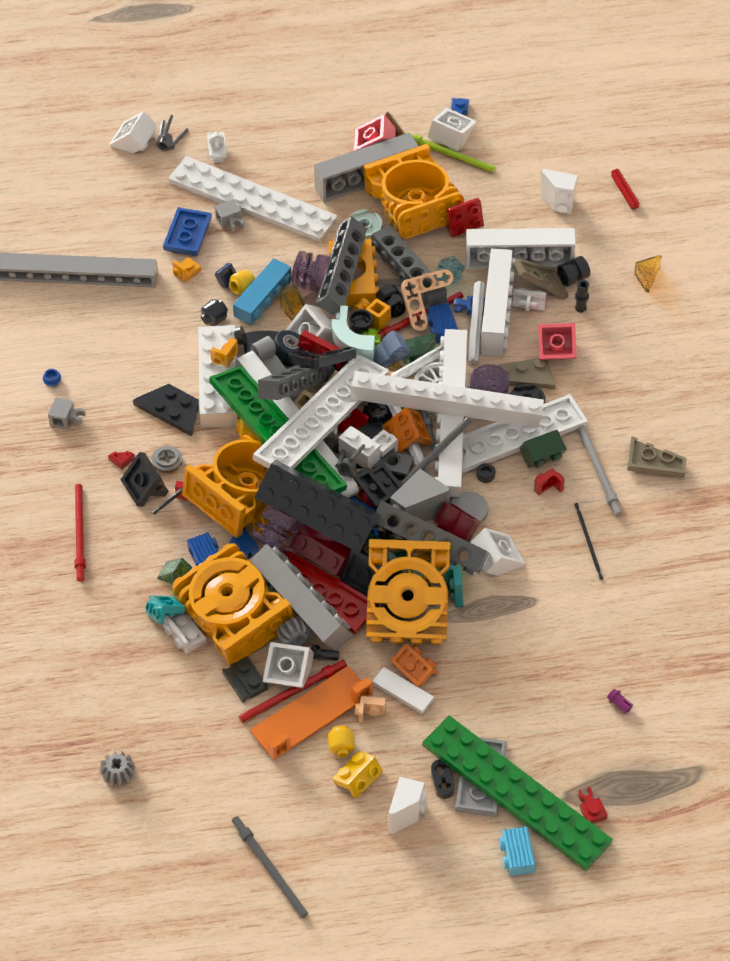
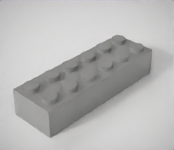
(346, 172)
(302, 596)

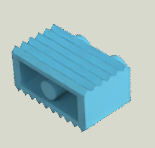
(518, 851)

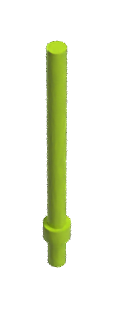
(418, 139)

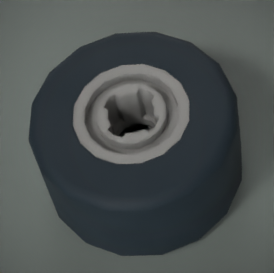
(285, 342)

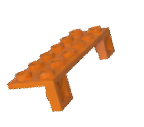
(311, 712)

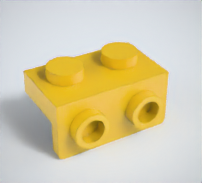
(358, 773)

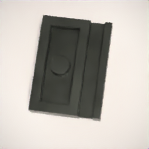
(245, 679)

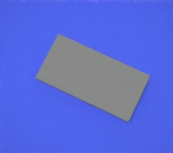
(470, 798)

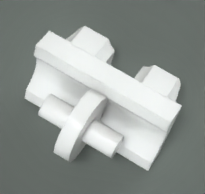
(216, 147)
(529, 299)

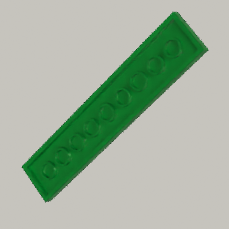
(266, 418)
(517, 793)

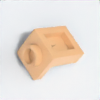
(370, 705)

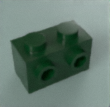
(542, 449)

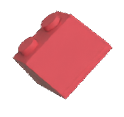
(374, 132)
(557, 341)

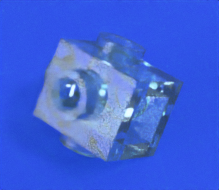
(454, 266)

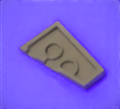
(529, 372)

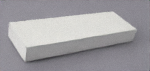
(403, 690)

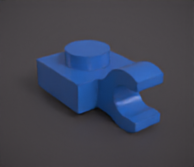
(460, 105)
(461, 305)

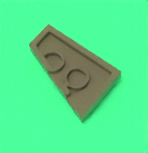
(541, 276)
(652, 460)

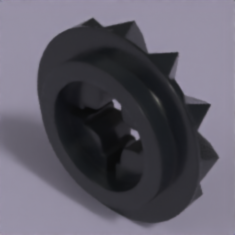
(384, 416)

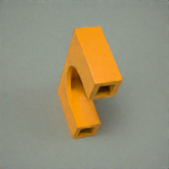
(365, 285)

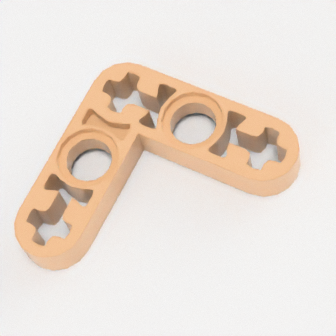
(418, 289)

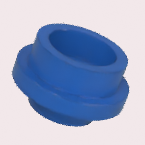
(51, 377)

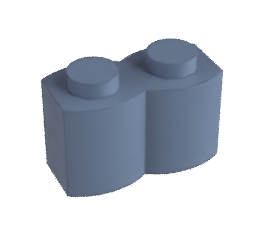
(391, 349)

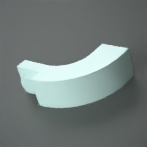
(345, 337)

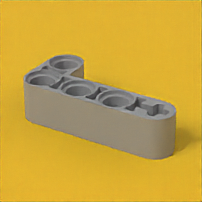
(266, 350)

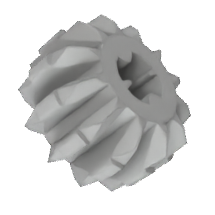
(293, 632)
(117, 768)

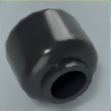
(214, 312)

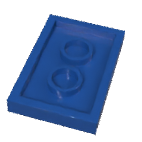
(187, 231)

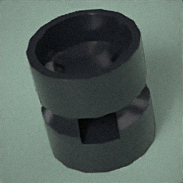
(574, 270)
(391, 296)
(360, 321)

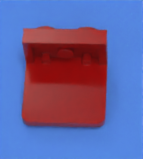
(464, 216)

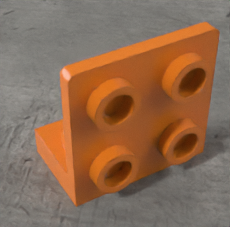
(408, 429)

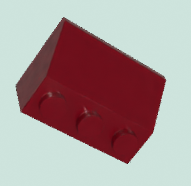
(321, 550)

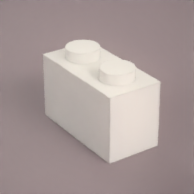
(352, 440)

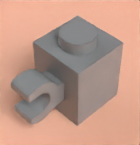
(229, 215)
(63, 412)

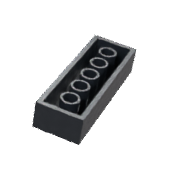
(317, 506)

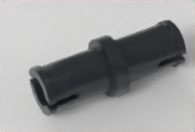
(582, 296)

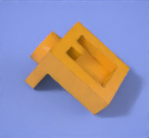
(185, 269)
(226, 354)

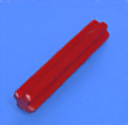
(625, 189)

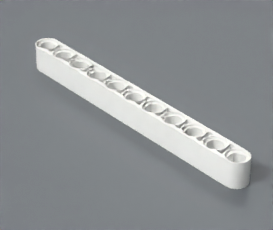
(258, 370)

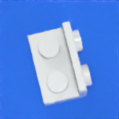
(184, 632)

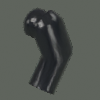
(323, 654)

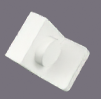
(387, 442)

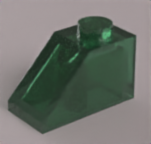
(419, 346)

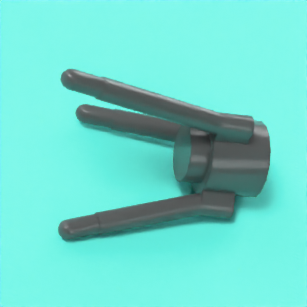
(165, 139)
(347, 466)

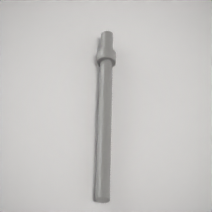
(611, 497)

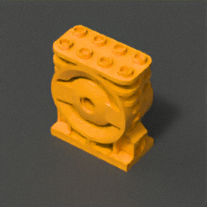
(412, 191)
(228, 485)
(232, 621)
(431, 626)

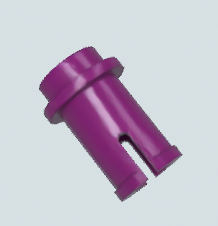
(620, 701)

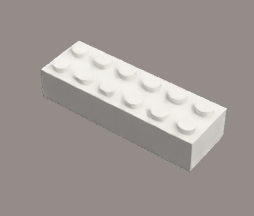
(539, 245)
(497, 303)
(213, 408)

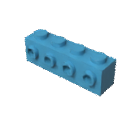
(262, 291)

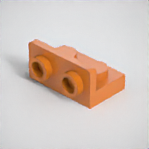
(414, 665)

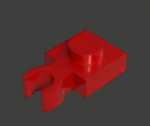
(592, 808)

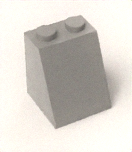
(420, 497)

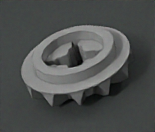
(172, 453)

